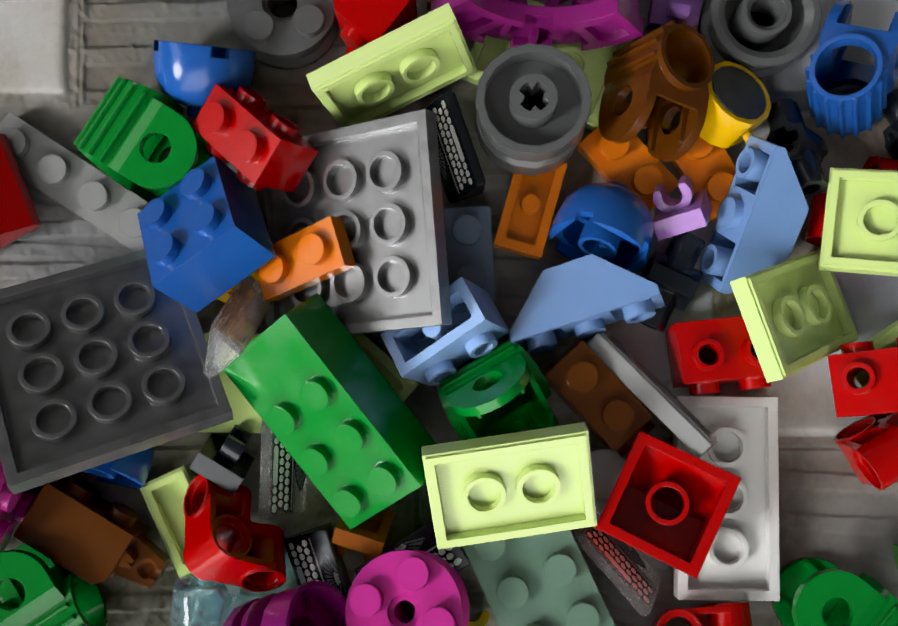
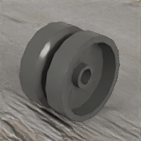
(532, 108)

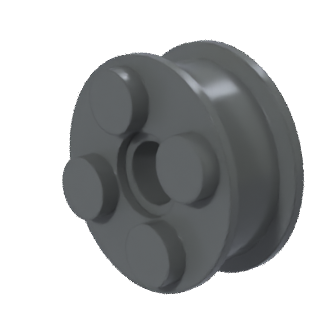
(286, 41)
(759, 48)

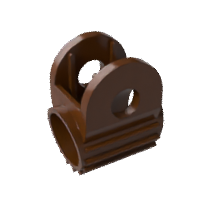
(667, 75)

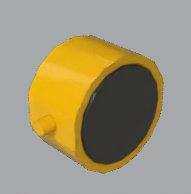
(735, 105)

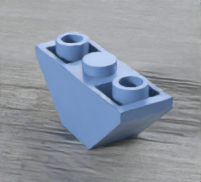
(757, 218)
(581, 301)

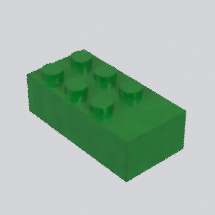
(333, 411)

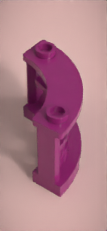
(585, 21)

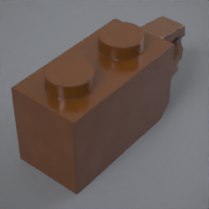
(598, 397)
(91, 534)

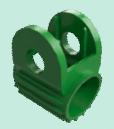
(134, 132)
(497, 395)
(46, 594)
(825, 595)

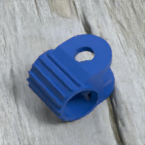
(827, 71)

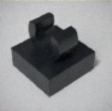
(224, 460)

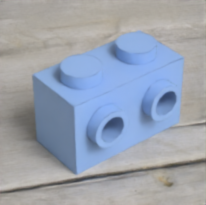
(437, 351)

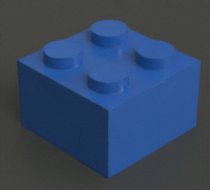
(204, 235)

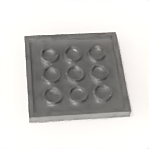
(390, 198)
(98, 371)

